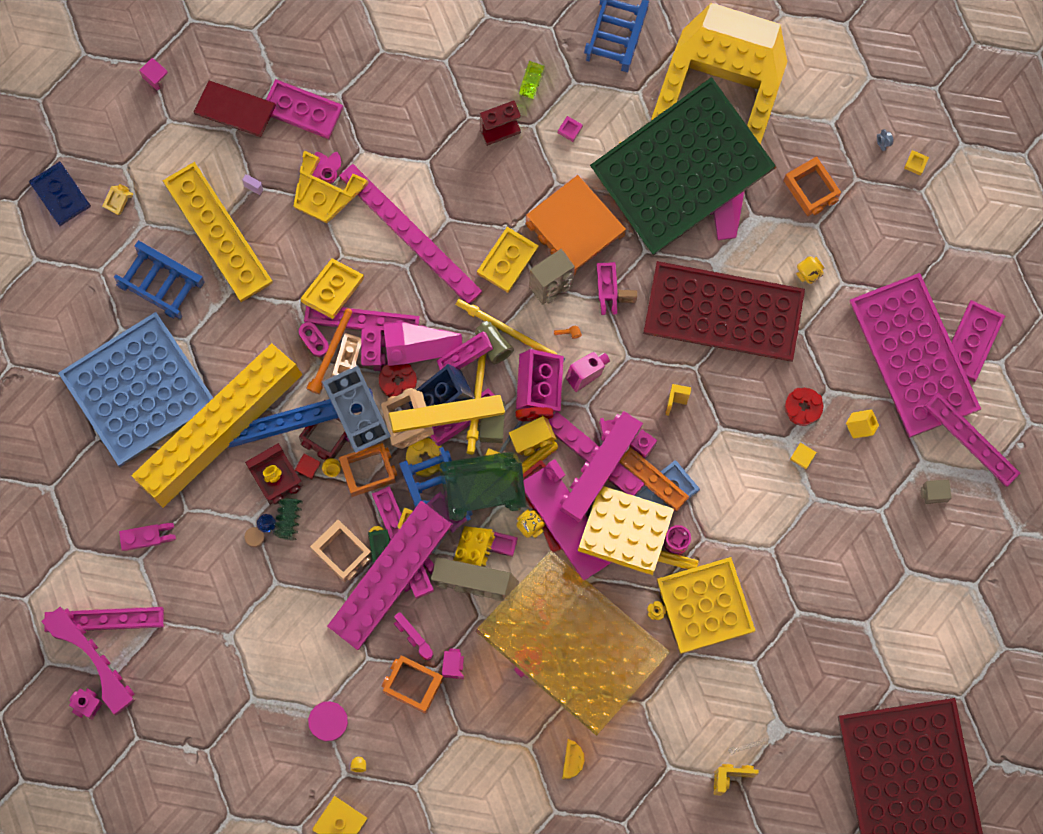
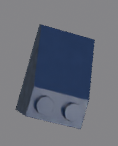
(445, 387)

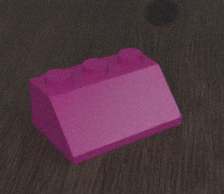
(539, 380)

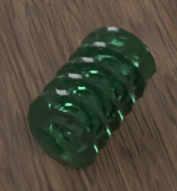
(287, 518)

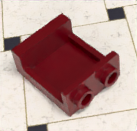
(500, 123)
(287, 484)

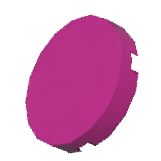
(328, 721)

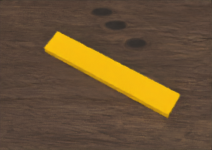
(446, 413)

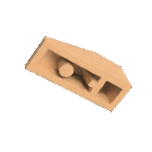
(347, 354)

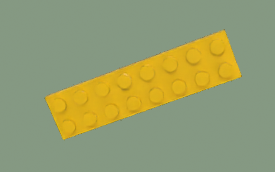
(217, 232)

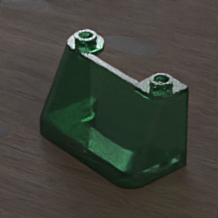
(482, 484)

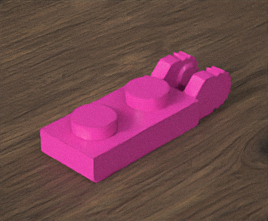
(607, 285)
(145, 536)
(414, 637)

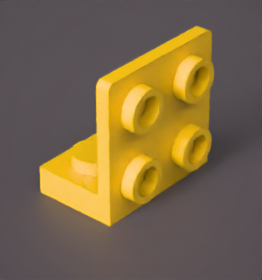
(722, 783)

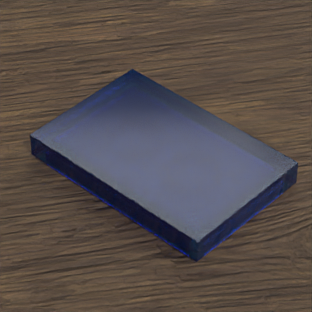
(59, 193)

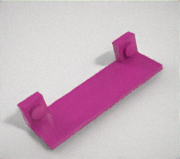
(545, 492)

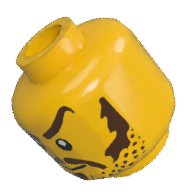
(810, 270)
(530, 524)

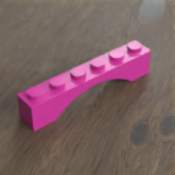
(62, 627)

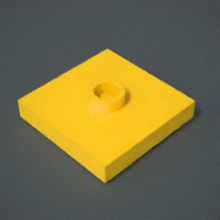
(339, 819)

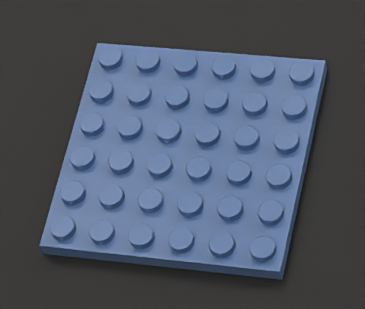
(137, 388)

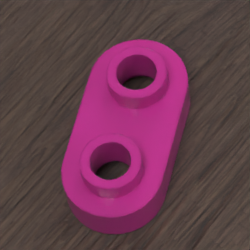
(313, 340)

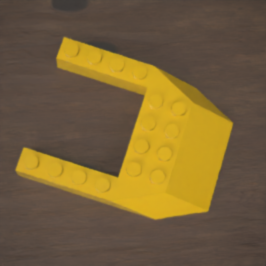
(734, 49)

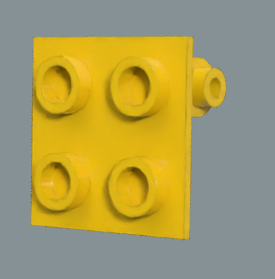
(473, 546)

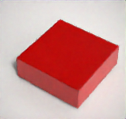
(307, 466)

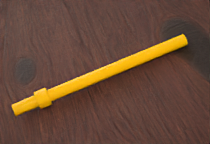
(474, 311)
(472, 434)

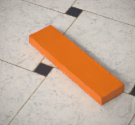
(654, 479)

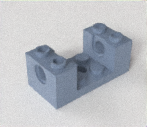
(348, 389)

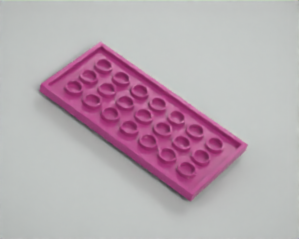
(913, 352)

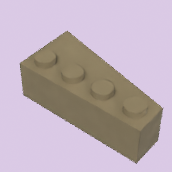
(473, 579)

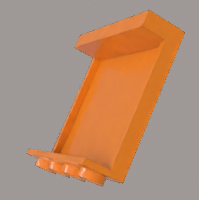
(575, 223)

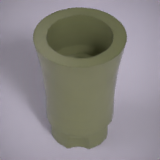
(501, 348)

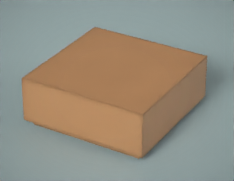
(627, 296)

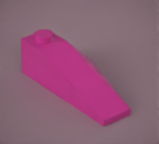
(728, 218)
(416, 343)

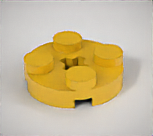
(419, 448)

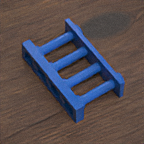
(629, 42)
(175, 269)
(417, 488)

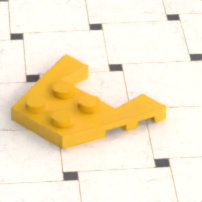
(319, 197)

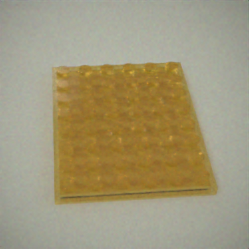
(573, 642)

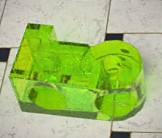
(532, 79)

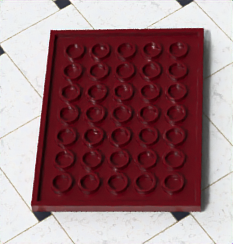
(910, 770)

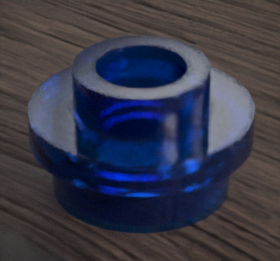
(266, 519)

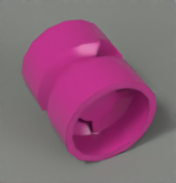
(677, 539)

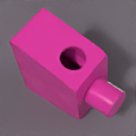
(586, 370)

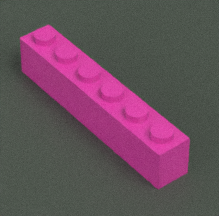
(601, 466)

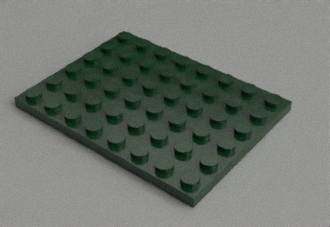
(683, 166)

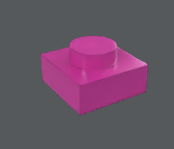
(570, 128)

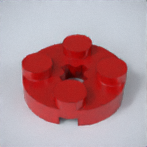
(390, 372)
(794, 411)

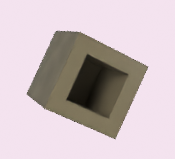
(936, 491)

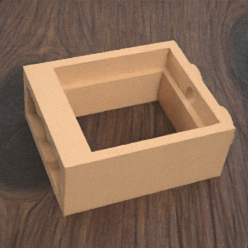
(408, 437)
(325, 539)

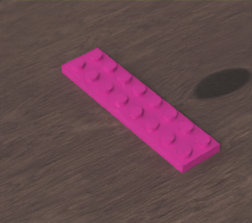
(389, 575)

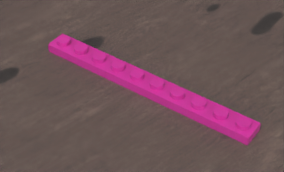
(415, 238)

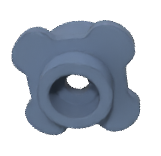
(884, 139)

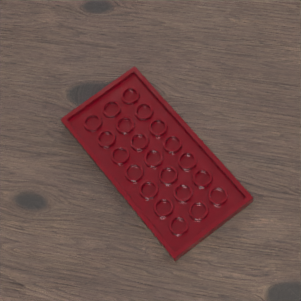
(724, 311)

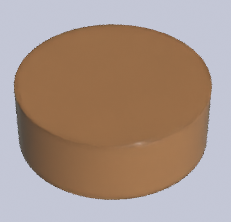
(254, 537)

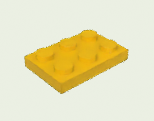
(507, 259)
(332, 288)

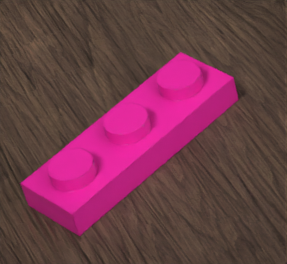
(467, 352)

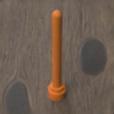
(316, 384)

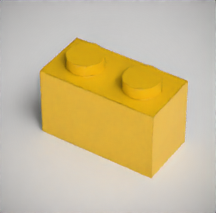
(532, 436)

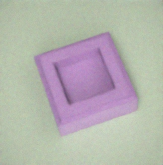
(252, 184)

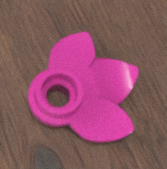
(327, 166)

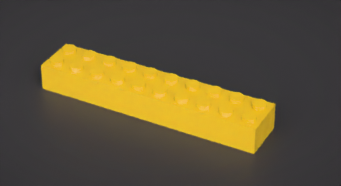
(217, 425)

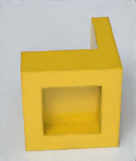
(862, 424)

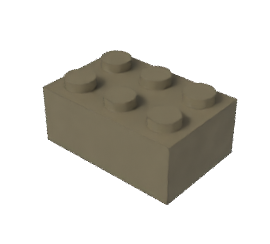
(552, 277)

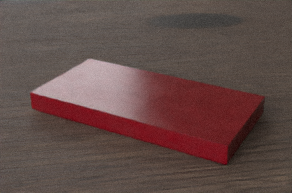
(234, 108)

